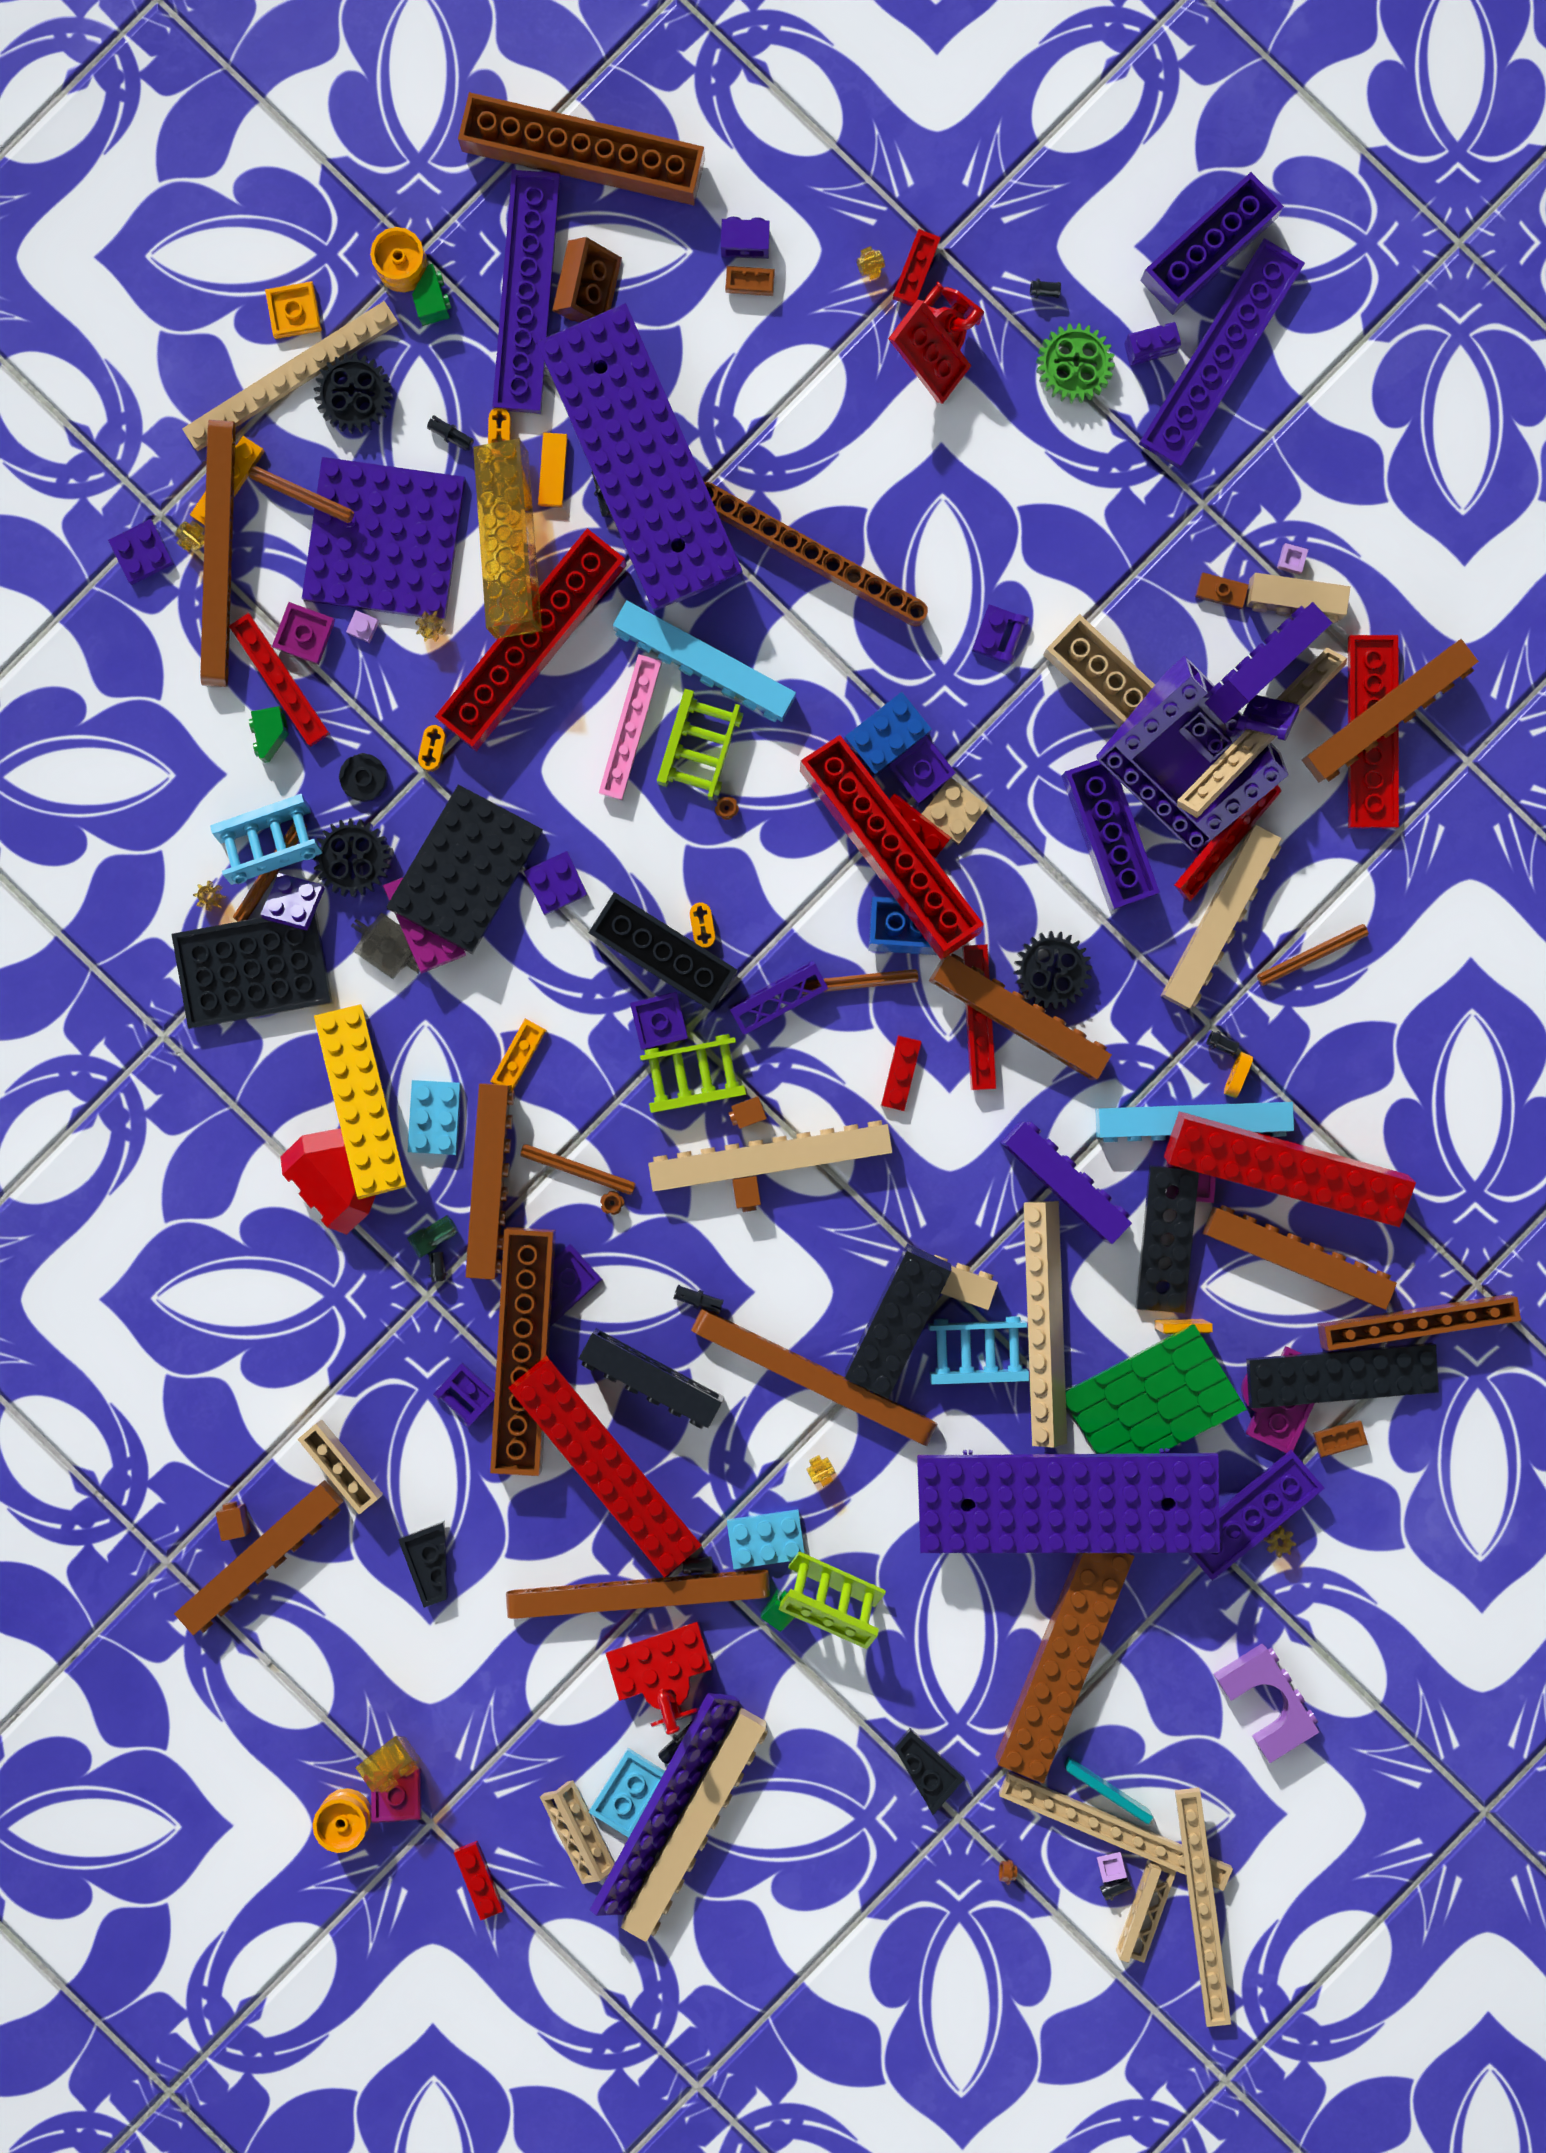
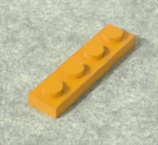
(246, 456)

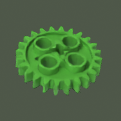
(1076, 341)

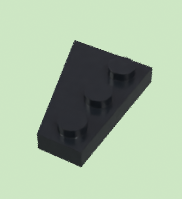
(427, 1562)
(929, 1770)

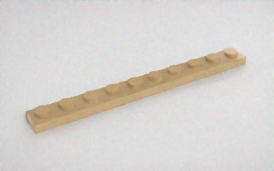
(295, 372)
(1252, 742)
(1104, 1826)
(1202, 1907)

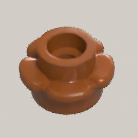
(731, 803)
(618, 1202)
(1007, 1872)

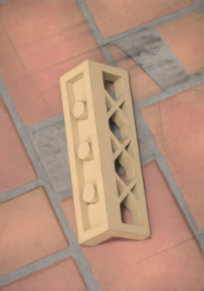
(581, 1833)
(1140, 1909)

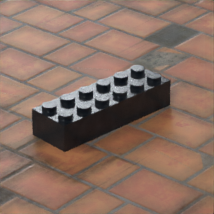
(663, 951)
(898, 1321)
(651, 1378)

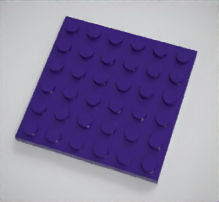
(395, 548)

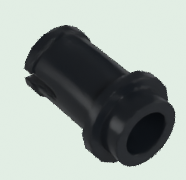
(1045, 289)
(1222, 1043)
(437, 1267)
(697, 1565)
(1115, 1888)

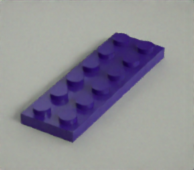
(1259, 1511)

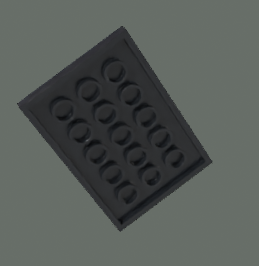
(465, 869)
(249, 970)

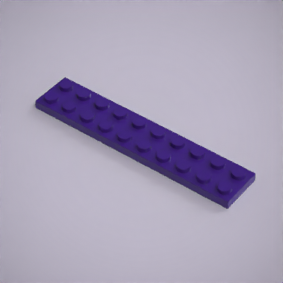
(526, 290)
(1221, 353)
(665, 1805)

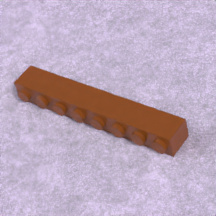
(1389, 711)
(1020, 1017)
(488, 1181)
(1300, 1258)
(1419, 1322)
(259, 1557)

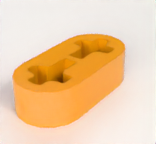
(493, 430)
(426, 747)
(708, 924)
(1238, 1075)

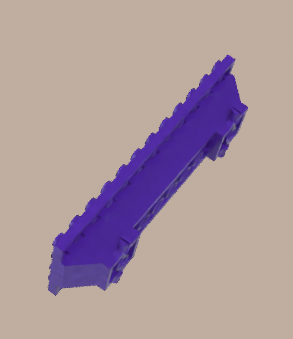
(639, 457)
(1069, 1503)

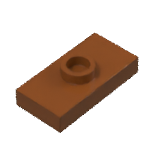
(749, 280)
(1221, 590)
(1340, 1438)

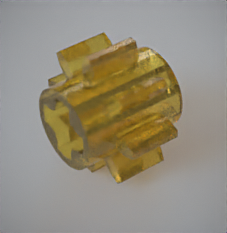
(870, 263)
(190, 536)
(424, 626)
(205, 890)
(821, 1470)
(1287, 1542)

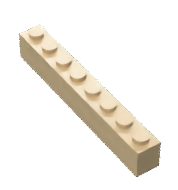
(1221, 916)

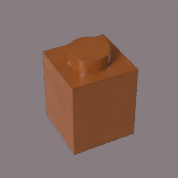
(747, 1113)
(746, 1193)
(233, 1521)

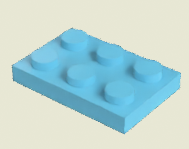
(434, 1117)
(765, 1538)
(627, 1792)

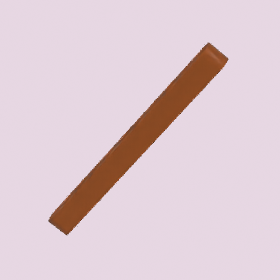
(218, 553)
(818, 565)
(814, 1377)
(637, 1594)

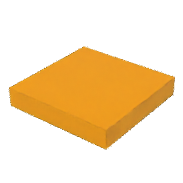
(293, 310)
(1172, 1326)

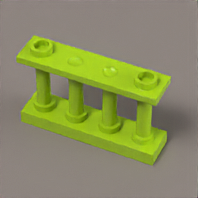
(676, 750)
(708, 1091)
(825, 1617)

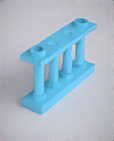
(259, 819)
(967, 1373)

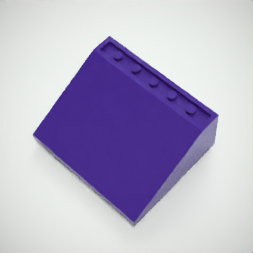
(1173, 743)

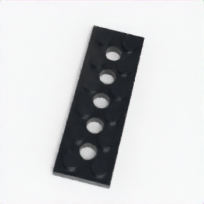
(1178, 1251)

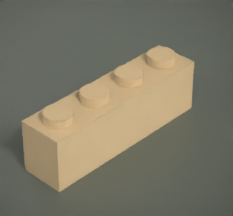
(1288, 594)
(970, 1286)
(340, 1466)

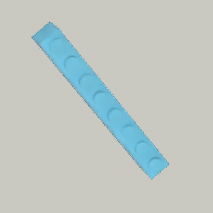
(703, 661)
(1160, 1120)

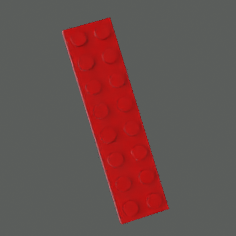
(1375, 775)

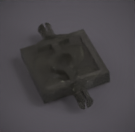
(384, 946)

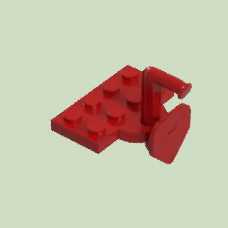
(933, 338)
(661, 1666)

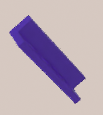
(774, 989)

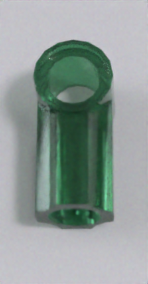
(428, 1238)

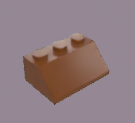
(586, 280)

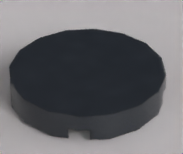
(363, 777)

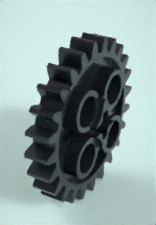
(356, 372)
(374, 856)
(1073, 975)

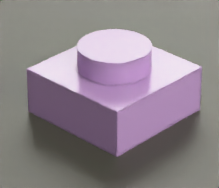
(1292, 558)
(362, 626)
(1112, 1867)

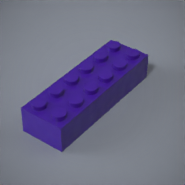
(1211, 243)
(1267, 661)
(1110, 835)
(1065, 1182)

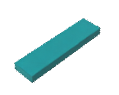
(1108, 1790)

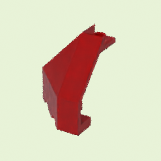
(324, 1176)

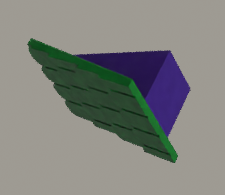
(1155, 1397)

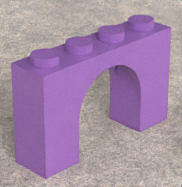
(1293, 1724)

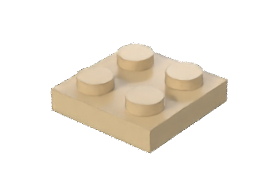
(954, 810)

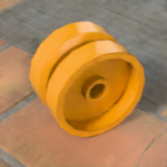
(398, 259)
(342, 1820)

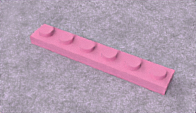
(630, 727)

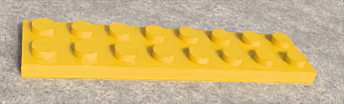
(360, 1101)

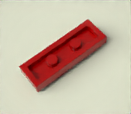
(916, 267)
(929, 834)
(901, 1073)
(478, 1880)

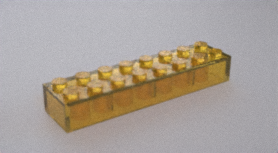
(507, 538)

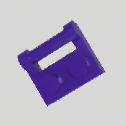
(992, 631)
(1269, 716)
(470, 1388)

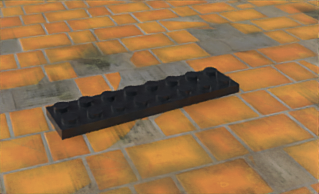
(1342, 1375)

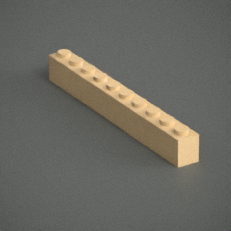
(769, 1157)
(1045, 1323)
(693, 1825)

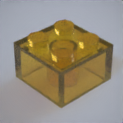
(389, 1764)

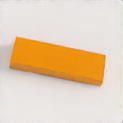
(552, 470)
(519, 1054)

